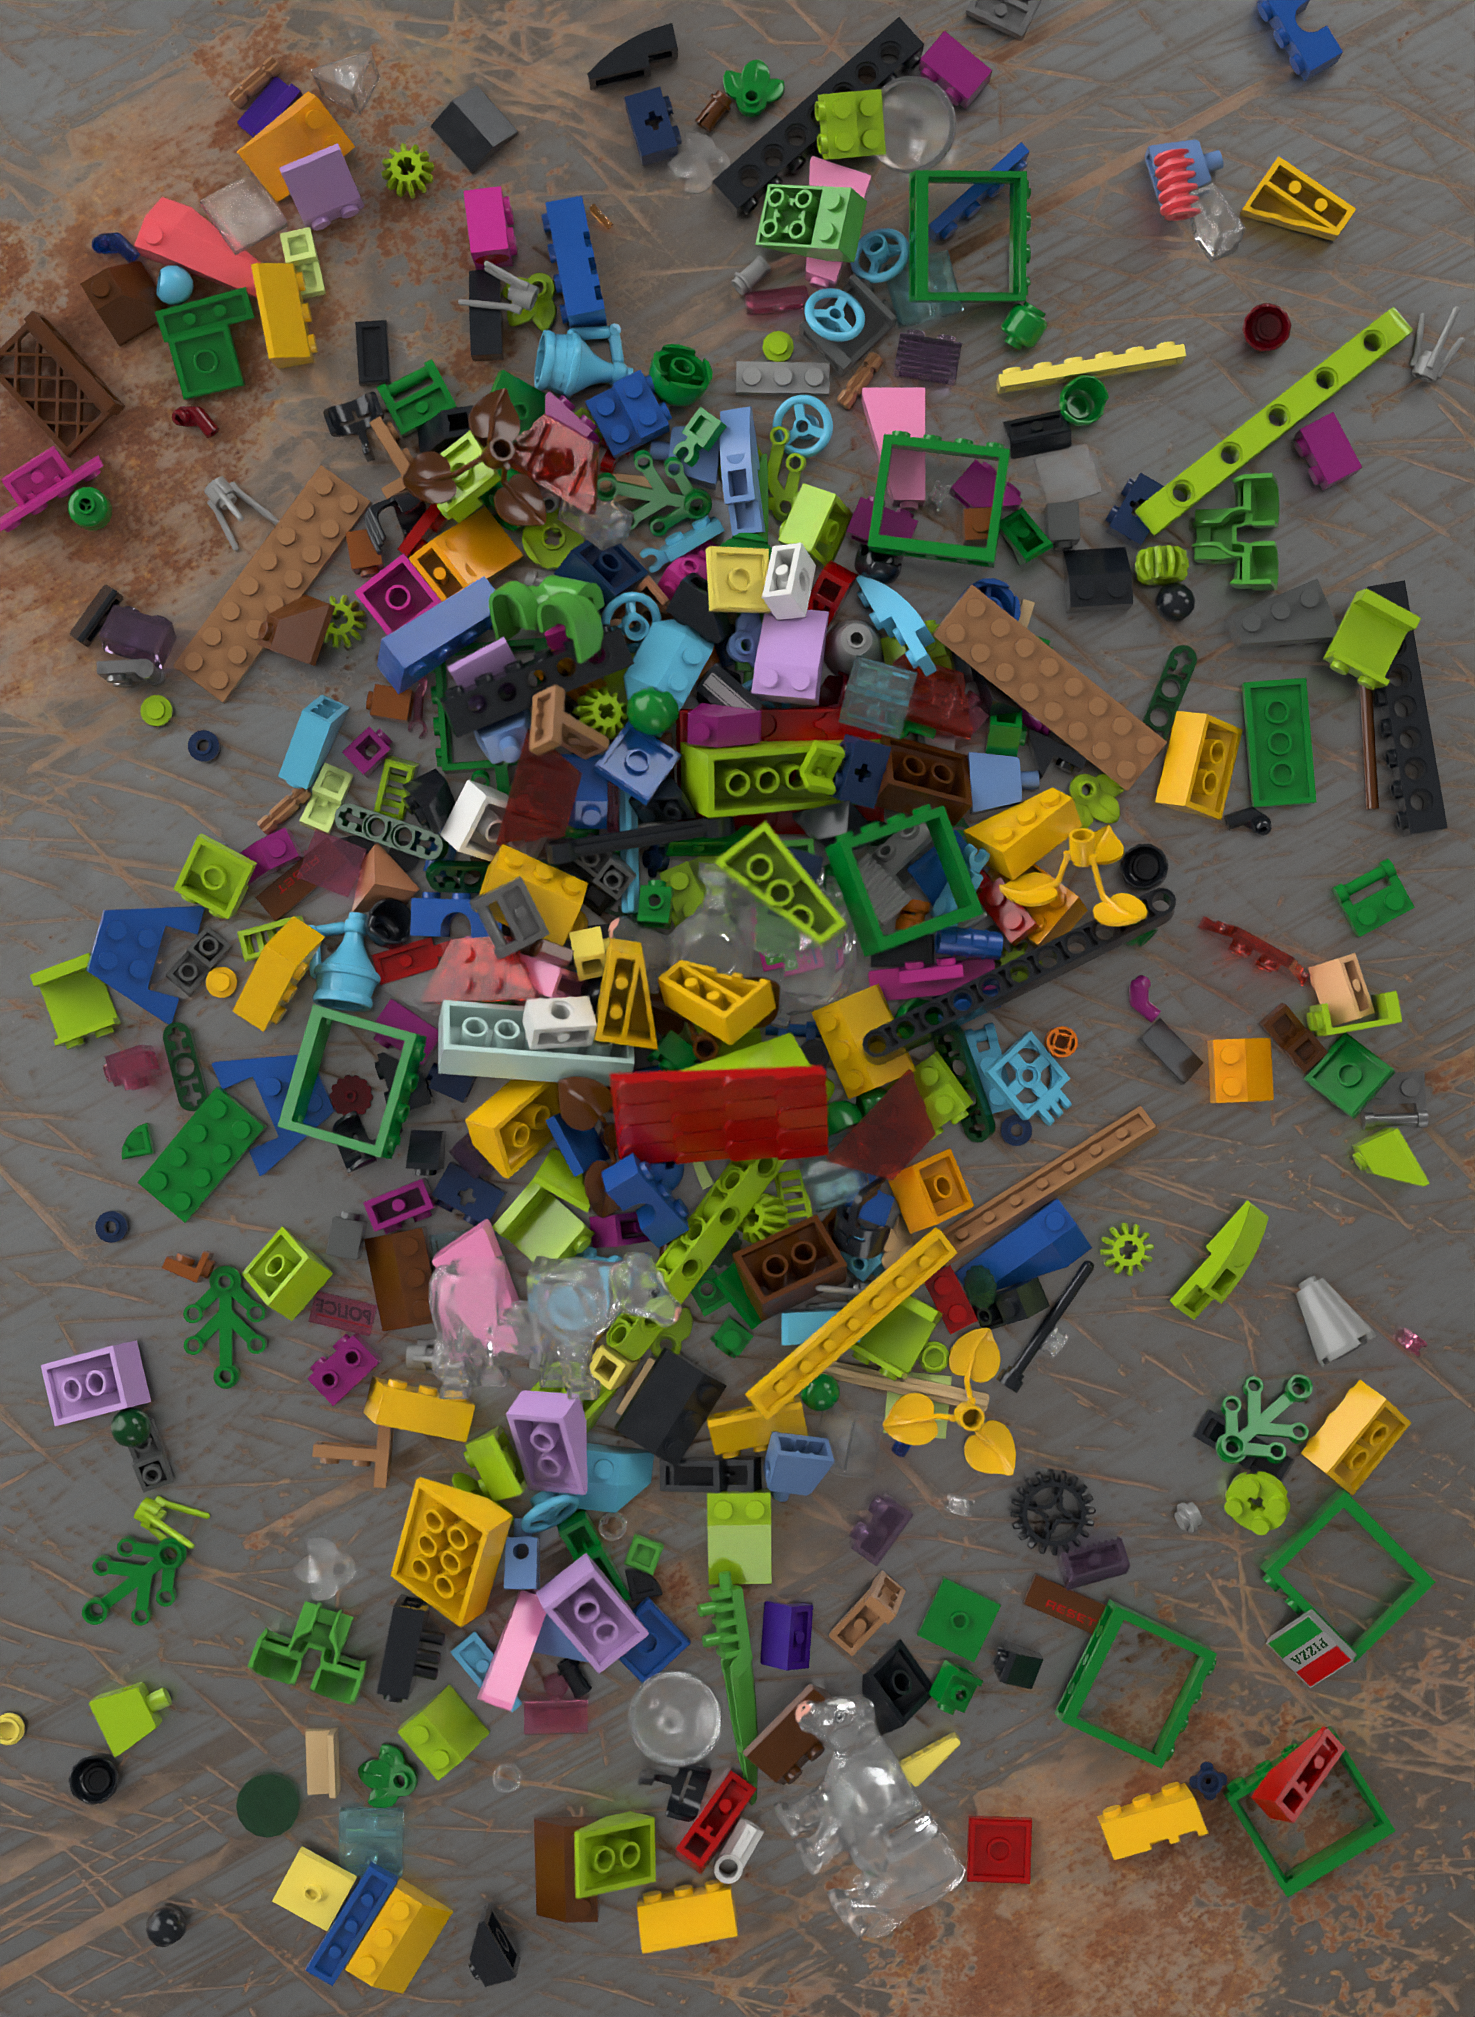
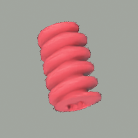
(1175, 185)

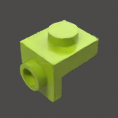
(820, 767)

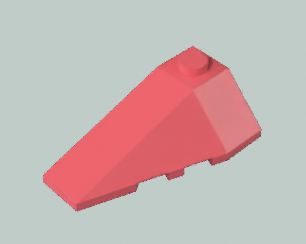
(185, 238)

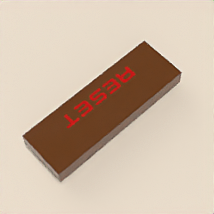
(285, 893)
(1064, 1604)

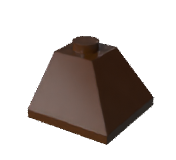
(124, 300)
(297, 629)

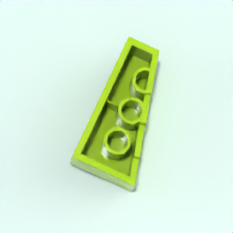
(776, 879)

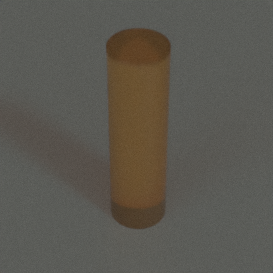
(601, 216)

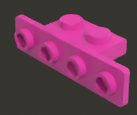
(41, 481)
(929, 979)

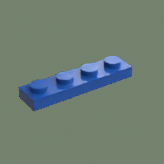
(969, 202)
(351, 1923)

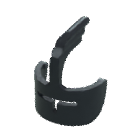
(343, 413)
(407, 510)
(349, 1126)
(874, 1238)
(690, 1806)

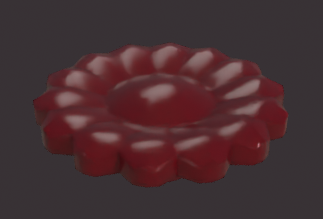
(351, 1095)

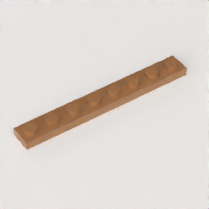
(1049, 1182)

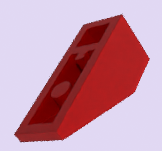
(832, 589)
(1298, 1776)
(715, 1822)

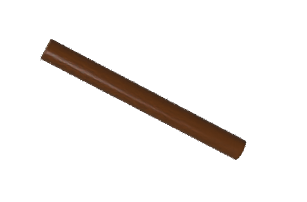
(1369, 748)

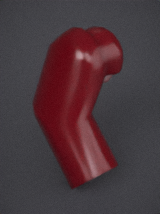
(195, 417)

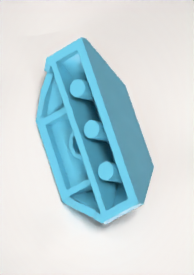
(668, 661)
(614, 1476)

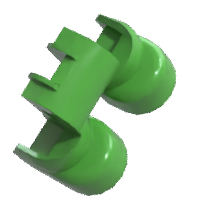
(1216, 540)
(552, 602)
(320, 1630)

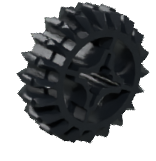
(1055, 1497)

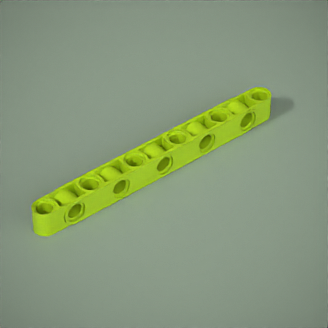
(1260, 433)
(696, 1249)

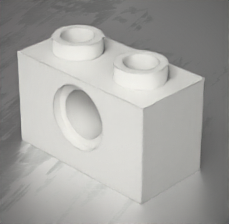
(789, 581)
(559, 1022)

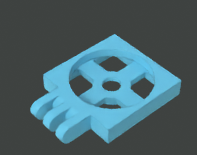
(1046, 1097)

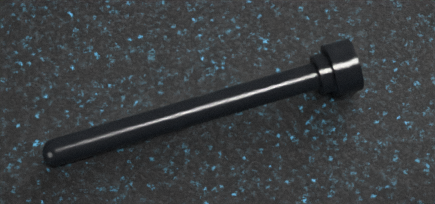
(1013, 1375)

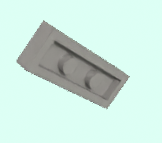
(782, 378)

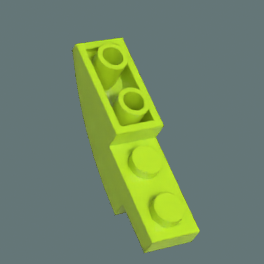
(1229, 1259)

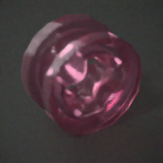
(1411, 1342)

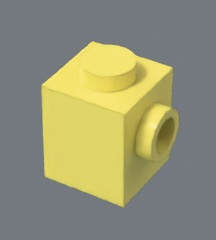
(589, 952)
(612, 1367)

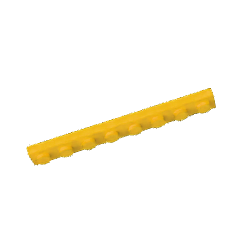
(851, 1323)

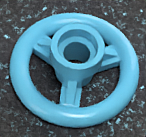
(878, 252)
(831, 321)
(813, 424)
(642, 627)
(547, 1508)

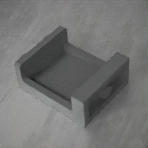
(879, 321)

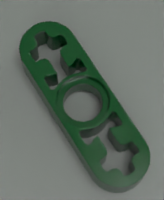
(448, 884)
(170, 1046)

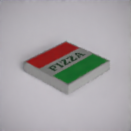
(1311, 1648)

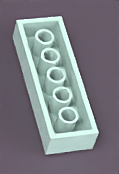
(493, 1043)

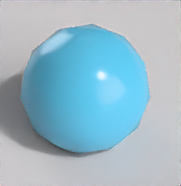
(174, 285)

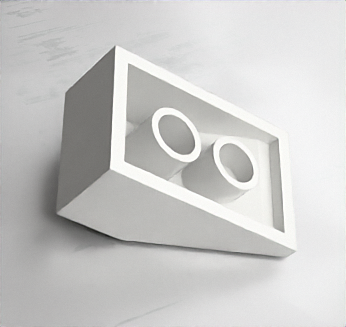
(477, 823)

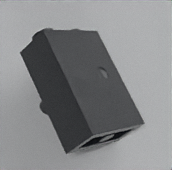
(405, 1651)

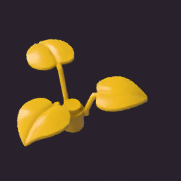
(1084, 850)
(914, 1419)

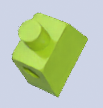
(128, 1714)

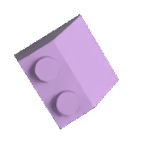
(488, 659)

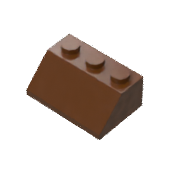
(924, 776)
(789, 1267)
(401, 1277)
(783, 1745)
(556, 1871)

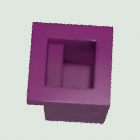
(357, 750)

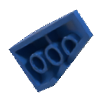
(1033, 1248)

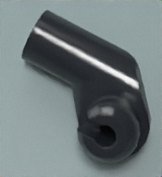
(1251, 819)

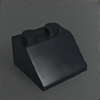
(1097, 580)

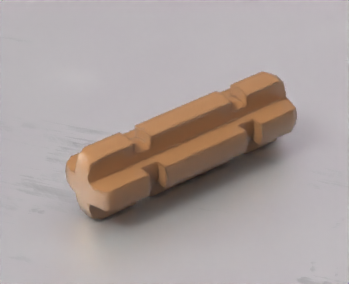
(255, 82)
(859, 380)
(283, 810)

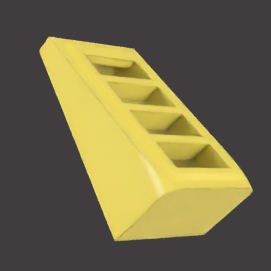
(925, 1761)

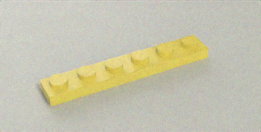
(1103, 365)

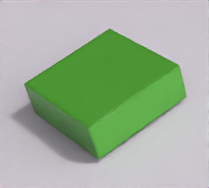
(643, 1554)

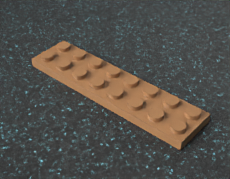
(274, 577)
(1049, 687)

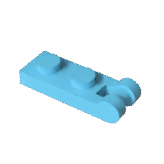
(984, 1060)

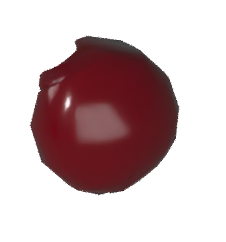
(1266, 327)
(833, 690)

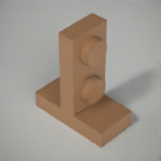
(401, 459)
(554, 727)
(362, 1454)
(875, 1607)

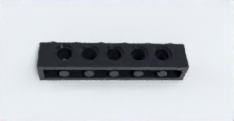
(463, 720)

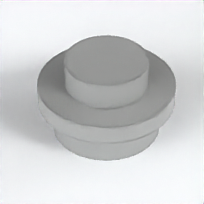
(1188, 1517)

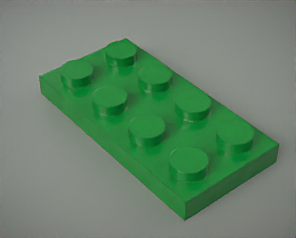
(1279, 742)
(202, 1154)

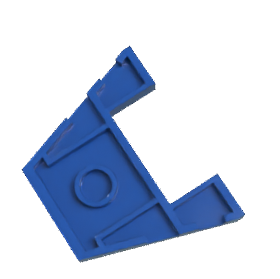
(128, 950)
(273, 1080)

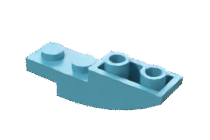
(898, 620)

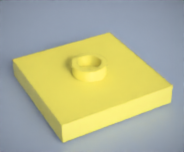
(737, 579)
(314, 1888)

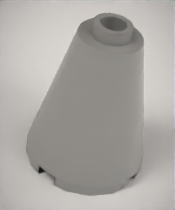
(840, 650)
(1331, 1321)

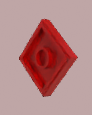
(999, 1849)

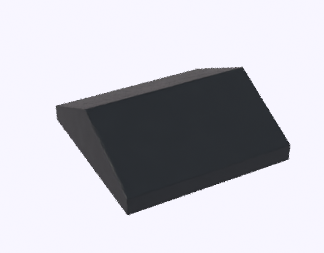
(473, 128)

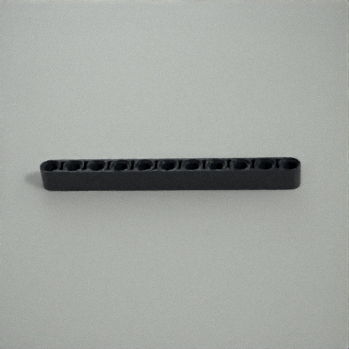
(1008, 987)

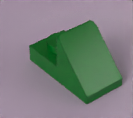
(1024, 536)

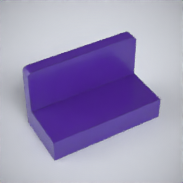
(269, 106)
(786, 1635)

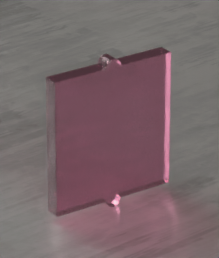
(332, 863)

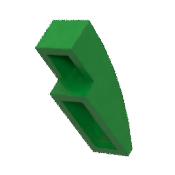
(581, 1538)

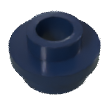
(213, 746)
(1006, 1130)
(120, 1222)

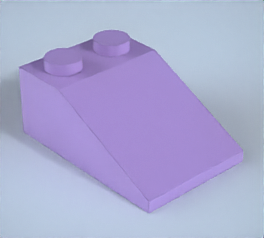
(322, 187)
(791, 659)
(95, 1383)
(550, 1441)
(591, 1613)

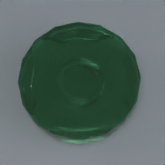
(268, 1804)

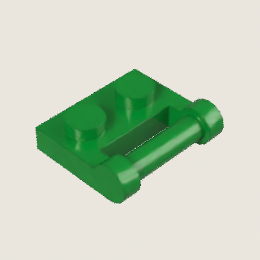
(421, 406)
(1378, 907)

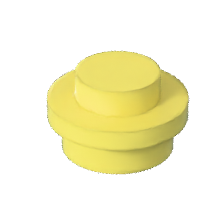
(11, 1728)

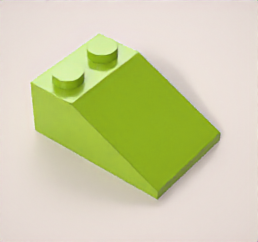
(496, 1464)
(739, 1536)
(615, 1854)

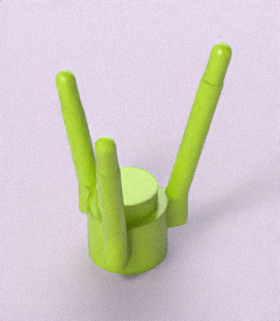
(152, 1515)

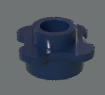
(655, 860)
(1217, 1781)

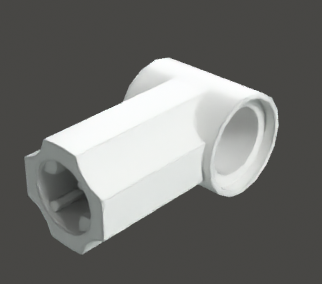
(738, 1848)

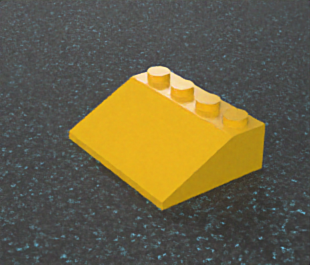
(451, 1549)

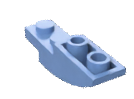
(739, 471)

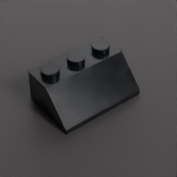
(670, 1406)

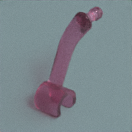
(418, 707)

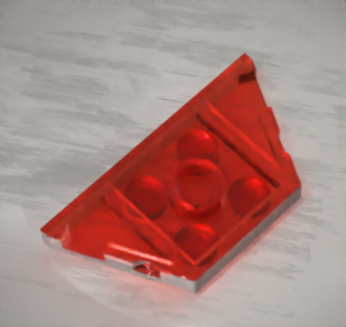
(559, 461)
(939, 700)
(539, 797)
(1245, 944)
(475, 974)
(888, 1133)

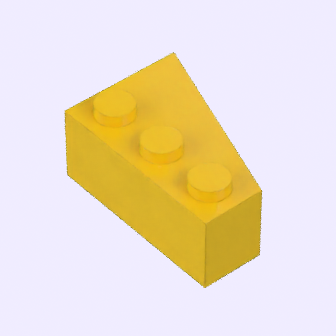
(1297, 203)
(1025, 832)
(277, 974)
(624, 998)
(716, 1001)
(418, 1409)
(1151, 1820)

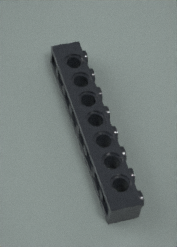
(728, 186)
(1417, 725)

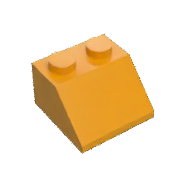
(1240, 1070)
(931, 1191)

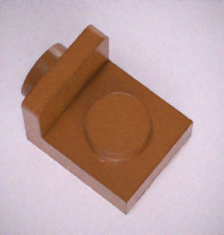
(183, 1266)

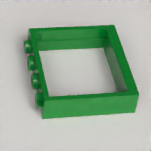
(918, 235)
(935, 550)
(441, 724)
(856, 894)
(308, 1067)
(1337, 1501)
(1091, 1662)
(1332, 1855)

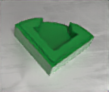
(138, 1143)

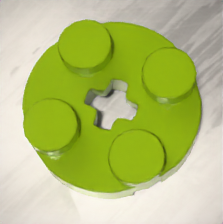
(545, 555)
(1251, 1516)

